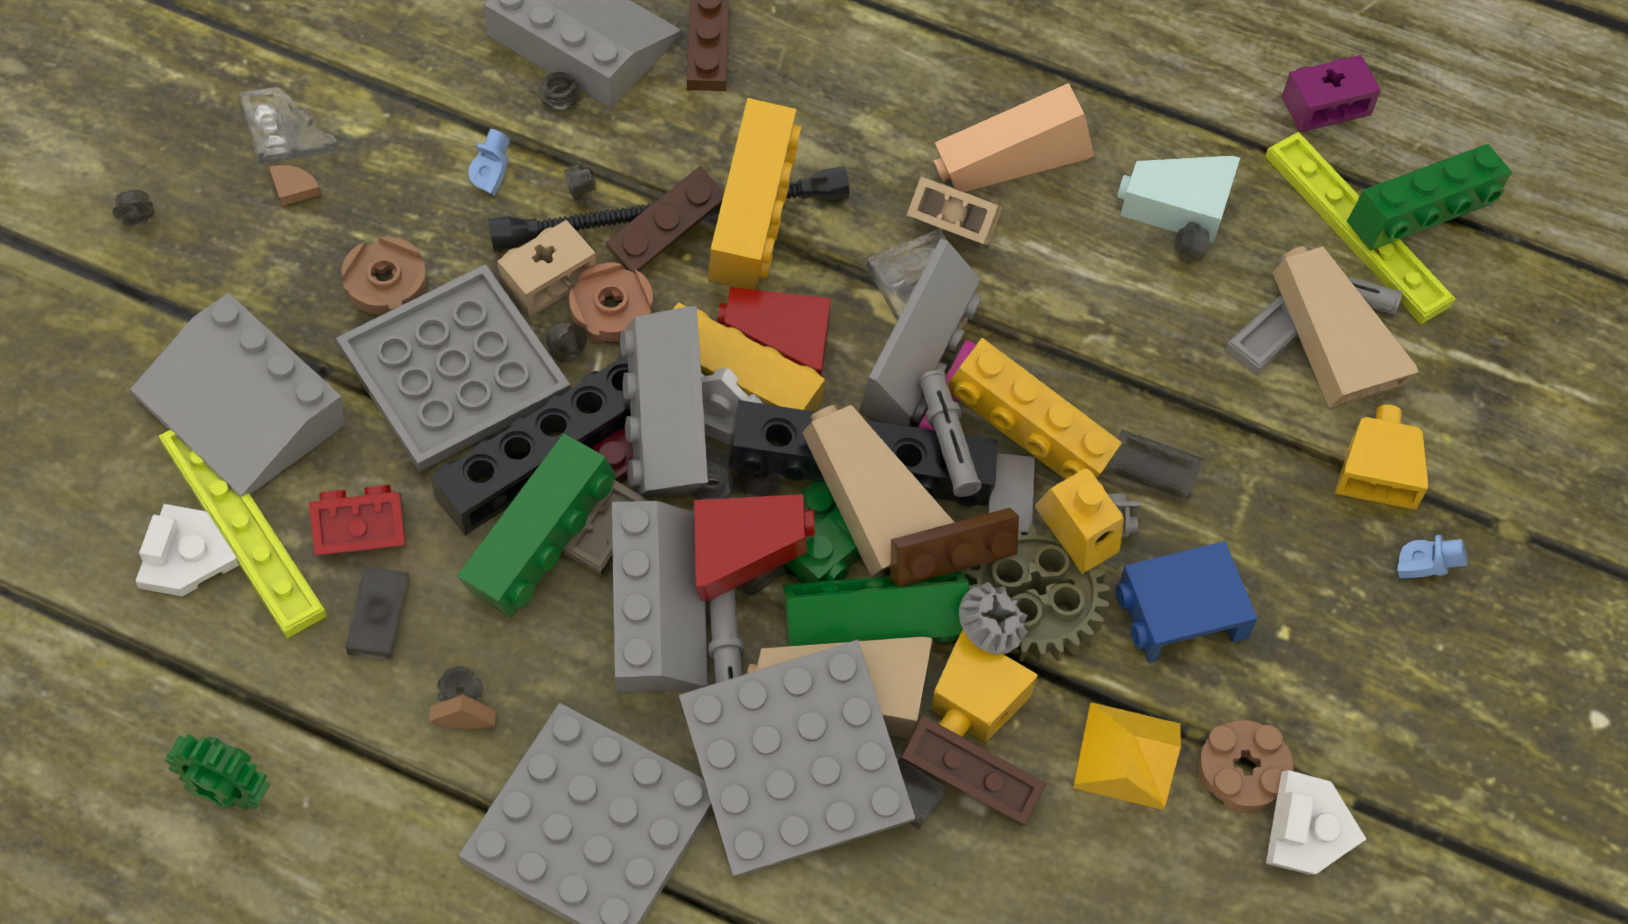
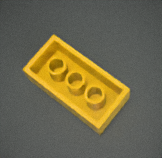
(754, 195)

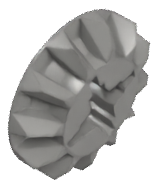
(986, 632)

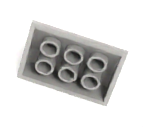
(594, 41)
(239, 397)

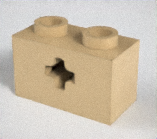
(954, 211)
(545, 267)

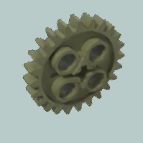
(1041, 591)

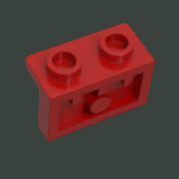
(357, 522)

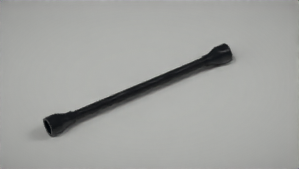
(512, 232)

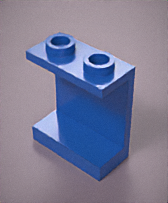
(1185, 598)

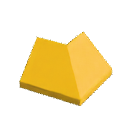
(1128, 756)

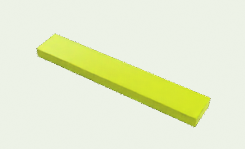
(1334, 201)
(252, 542)

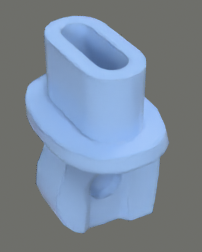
(491, 162)
(1429, 558)

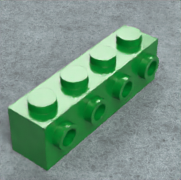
(1429, 196)
(538, 525)
(873, 609)

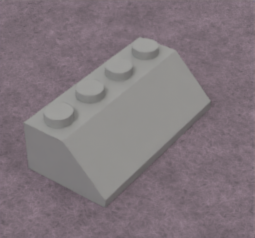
(922, 338)
(665, 403)
(656, 599)

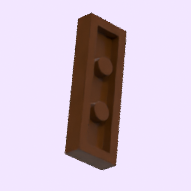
(708, 45)
(666, 220)
(954, 547)
(972, 771)

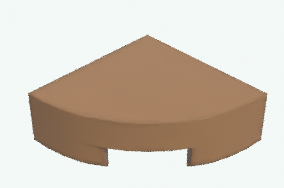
(293, 184)
(462, 713)

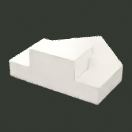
(720, 403)
(182, 551)
(1310, 825)

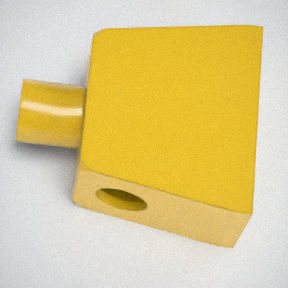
(1385, 461)
(1079, 515)
(980, 690)

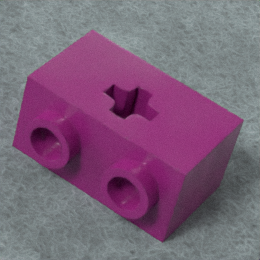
(1330, 93)

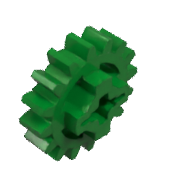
(217, 772)

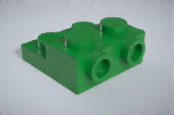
(832, 548)

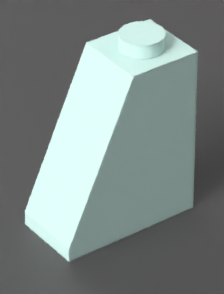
(1179, 192)

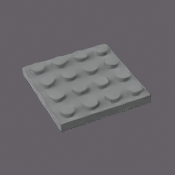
(452, 366)
(796, 758)
(589, 823)

